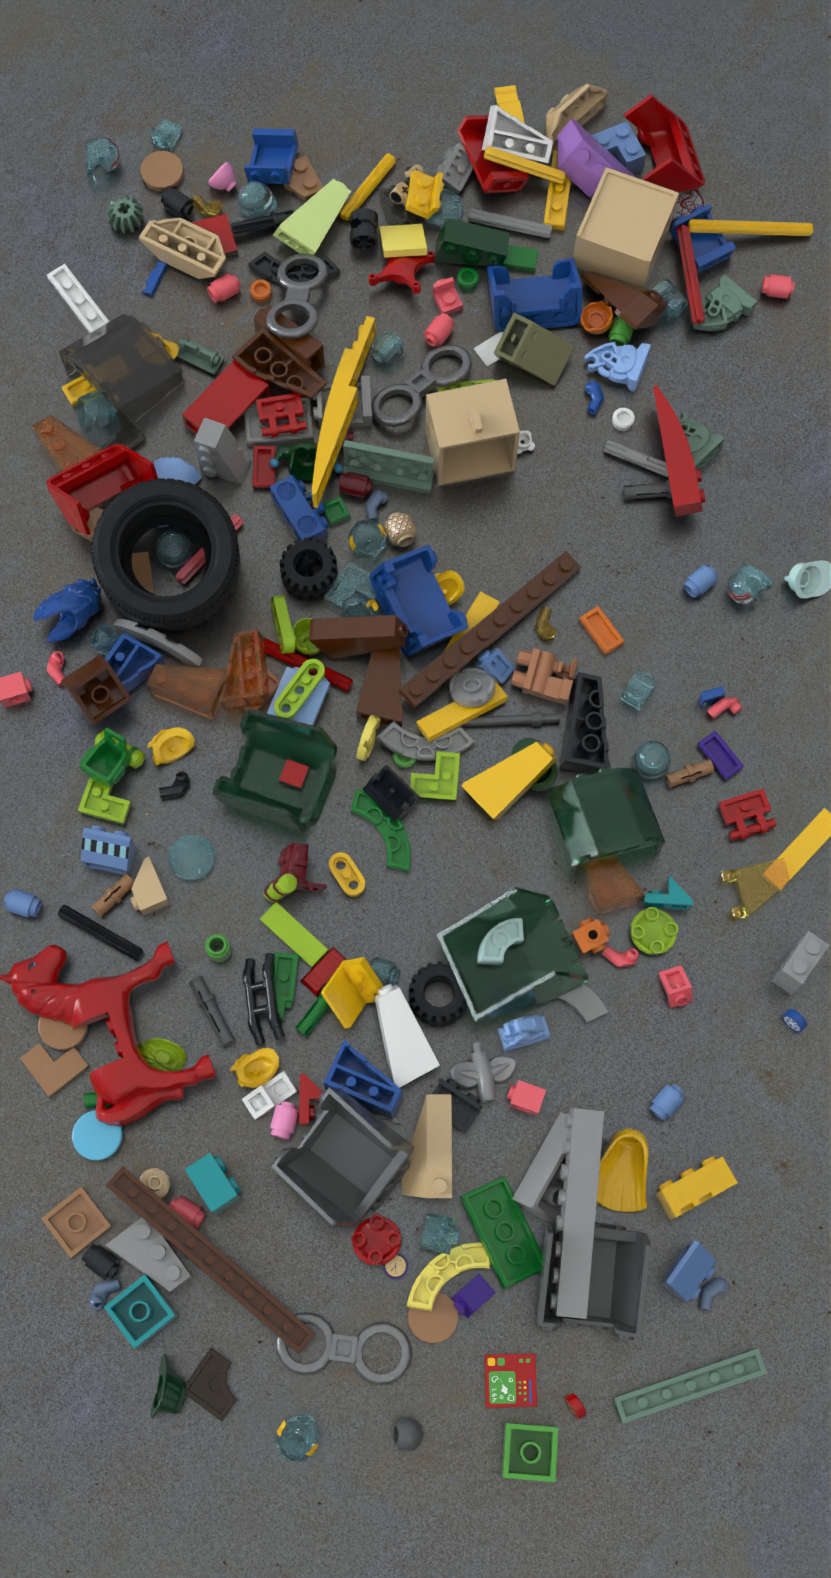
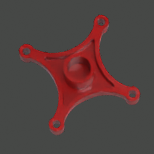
(403, 271)

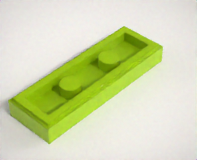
(294, 934)

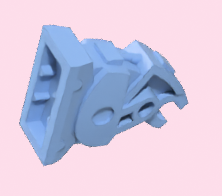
(619, 363)
(523, 1032)

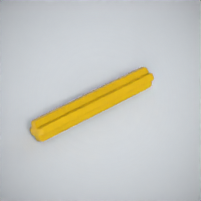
(524, 165)
(367, 186)

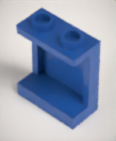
(272, 156)
(707, 247)

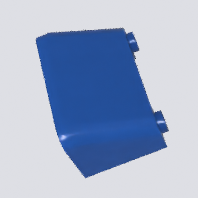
(544, 299)
(411, 592)

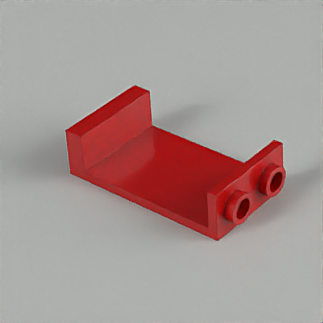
(491, 175)
(226, 398)

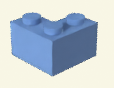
(623, 146)

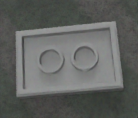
(254, 432)

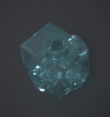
(439, 1233)

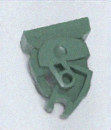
(725, 305)
(701, 441)

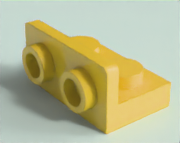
(424, 194)

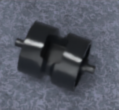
(364, 229)

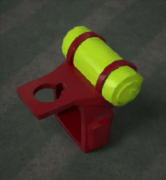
(292, 874)

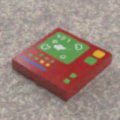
(510, 1380)

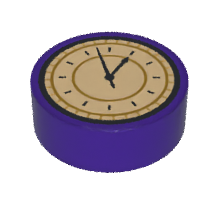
(397, 1267)

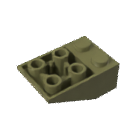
(533, 349)

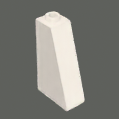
(403, 1040)

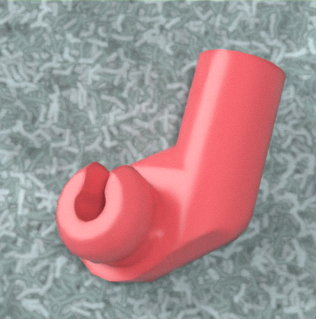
(55, 667)
(725, 704)

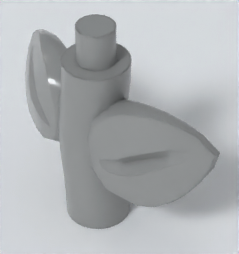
(483, 1072)

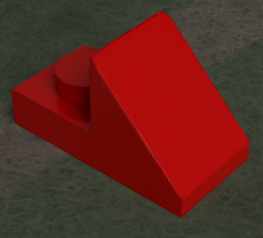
(308, 1093)

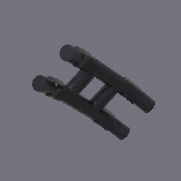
(271, 1006)

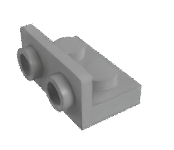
(455, 168)

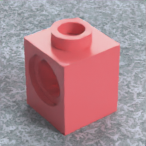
(14, 689)
(526, 1097)

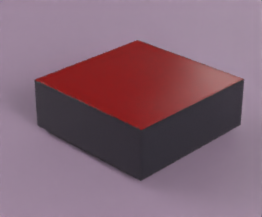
(294, 774)

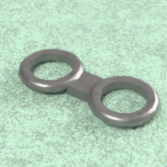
(297, 296)
(420, 385)
(348, 1349)

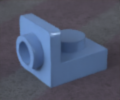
(495, 664)

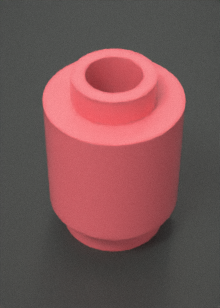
(777, 286)
(224, 288)
(439, 330)
(189, 1211)

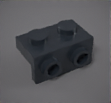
(464, 1107)

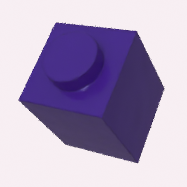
(472, 1296)

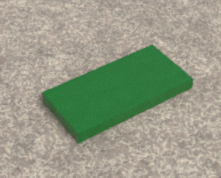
(503, 1232)

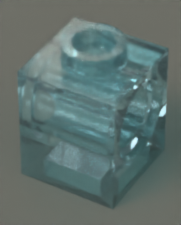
(639, 689)

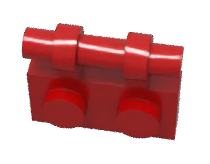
(281, 408)
(745, 807)

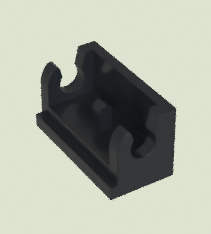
(391, 793)

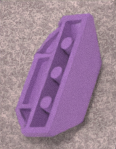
(584, 158)

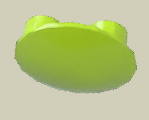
(653, 931)

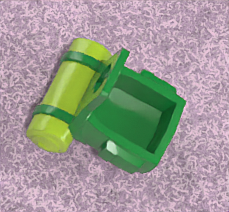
(109, 758)

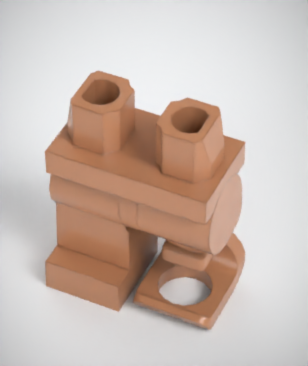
(539, 679)

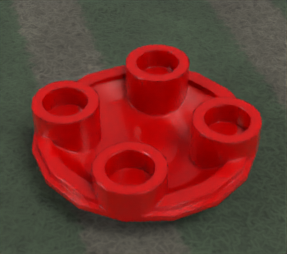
(376, 1240)

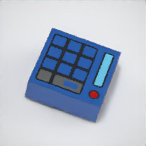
(711, 696)

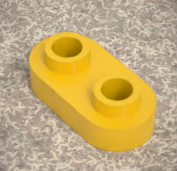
(347, 875)

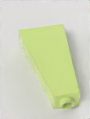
(311, 222)

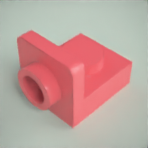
(447, 296)
(676, 986)

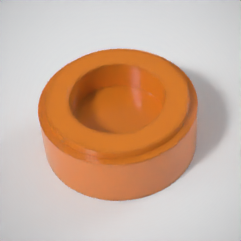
(261, 291)

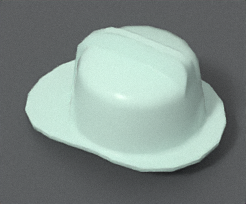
(810, 578)

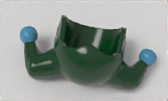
(300, 459)

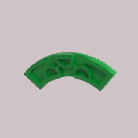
(392, 832)

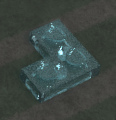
(349, 582)

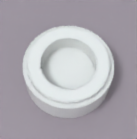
(623, 419)

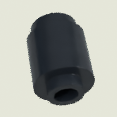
(177, 203)
(101, 1261)

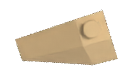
(432, 1153)

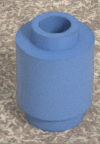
(700, 581)
(22, 903)
(667, 1102)

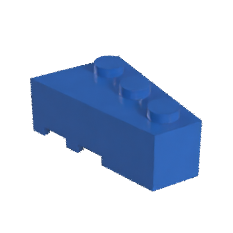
(132, 661)
(363, 1082)

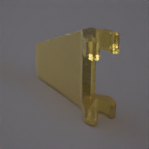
(756, 884)

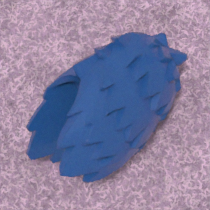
(76, 605)

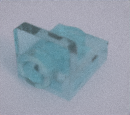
(165, 134)

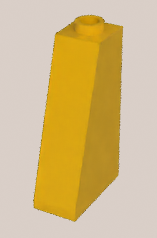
(507, 781)

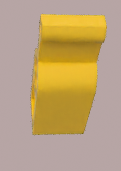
(508, 101)

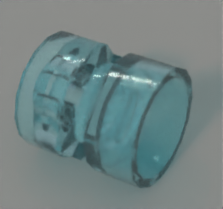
(676, 301)

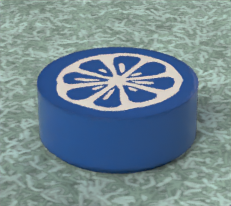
(794, 1020)

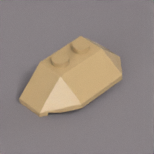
(579, 105)
(184, 246)

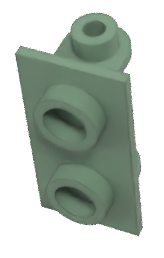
(199, 356)

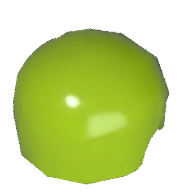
(301, 635)

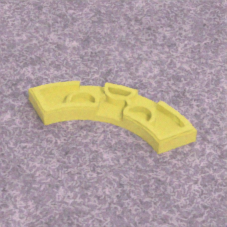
(442, 1269)

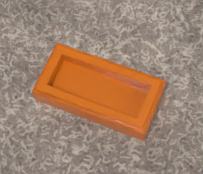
(601, 630)

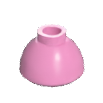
(223, 178)

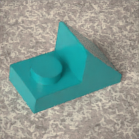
(674, 898)

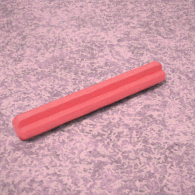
(198, 559)

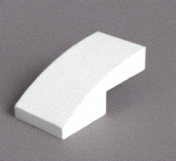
(269, 1095)

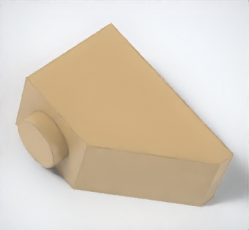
(148, 890)

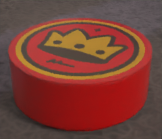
(575, 1406)

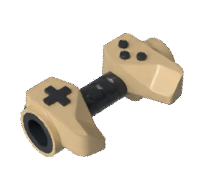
(400, 191)

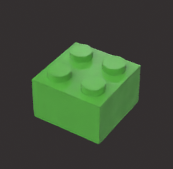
(530, 1452)

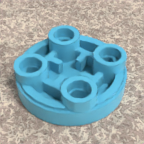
(95, 1139)

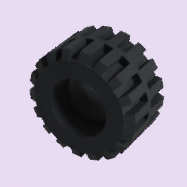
(308, 586)
(428, 1012)

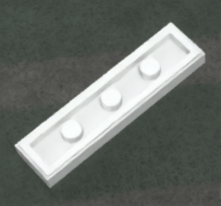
(77, 298)

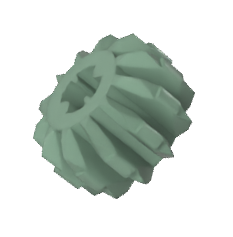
(125, 214)

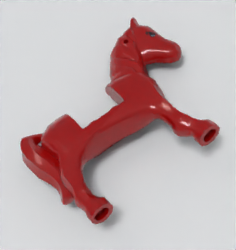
(126, 1083)

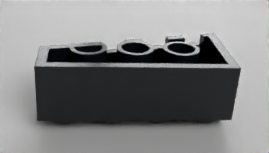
(585, 738)

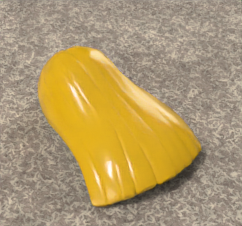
(624, 1172)

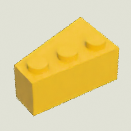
(695, 1187)

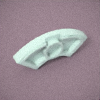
(498, 940)

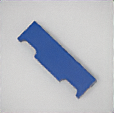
(155, 278)

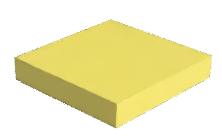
(403, 240)

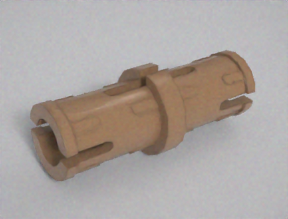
(689, 773)
(113, 895)

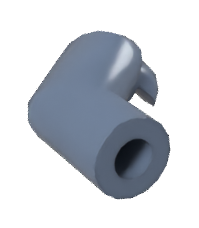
(377, 497)
(710, 1290)
(101, 1291)

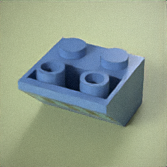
(107, 850)

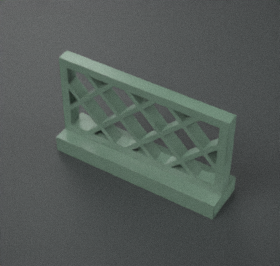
(388, 467)

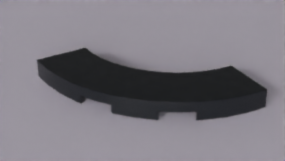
(267, 266)

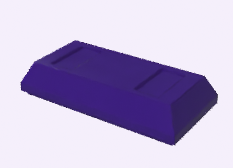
(720, 755)

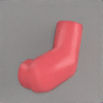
(621, 959)

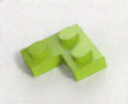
(444, 782)
(99, 803)

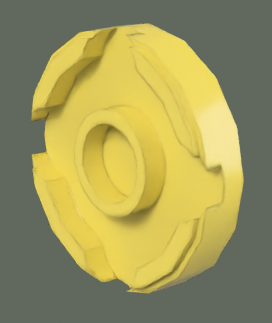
(368, 738)

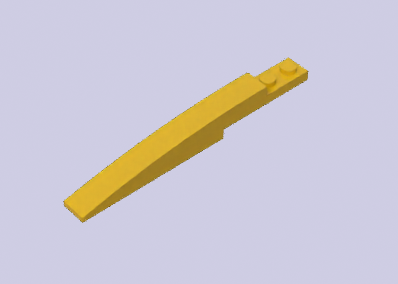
(340, 407)

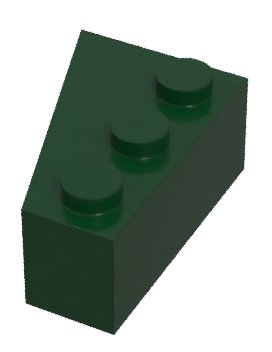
(470, 244)

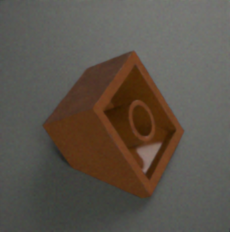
(96, 689)

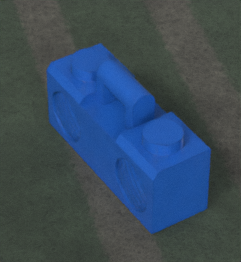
(294, 506)

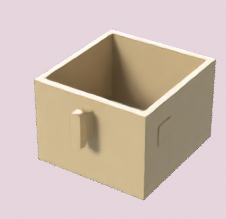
(624, 228)
(472, 431)

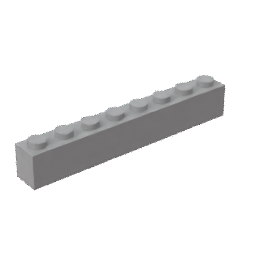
(577, 1213)

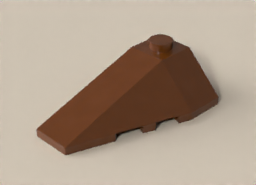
(634, 304)
(274, 362)

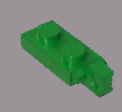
(285, 980)

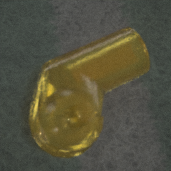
(212, 208)
(542, 624)

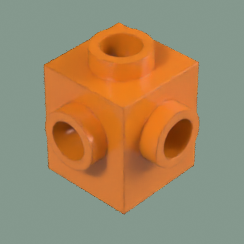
(583, 940)

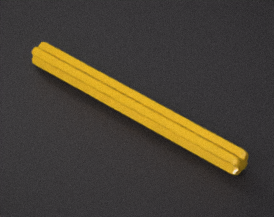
(750, 227)

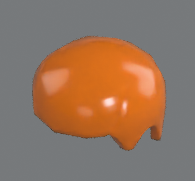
(597, 317)

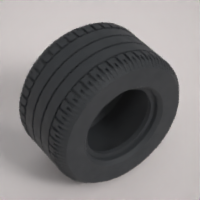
(156, 505)

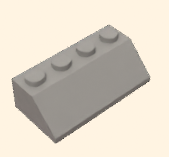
(542, 1181)

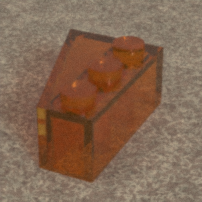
(62, 443)
(246, 674)
(188, 686)
(610, 884)

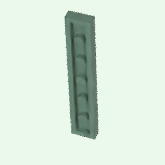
(690, 1385)

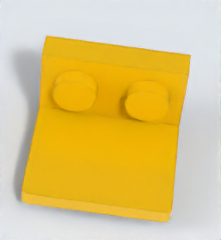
(351, 989)

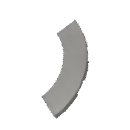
(159, 640)
(418, 747)
(585, 1003)

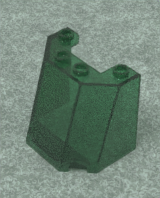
(256, 776)
(602, 816)

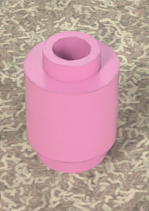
(284, 1120)

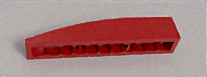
(679, 460)

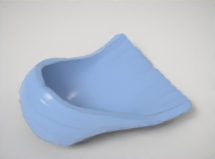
(176, 469)

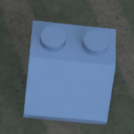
(689, 1271)

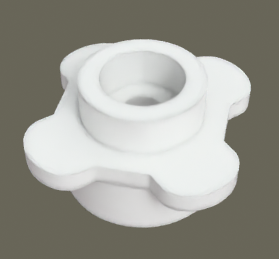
(528, 445)

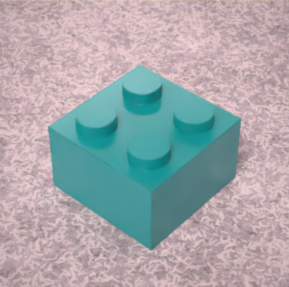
(213, 1184)
(141, 1311)

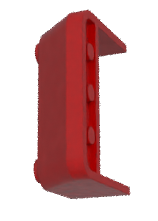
(670, 145)
(96, 481)

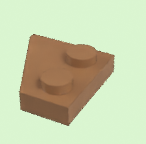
(304, 179)

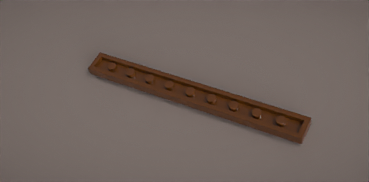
(489, 629)
(210, 1259)

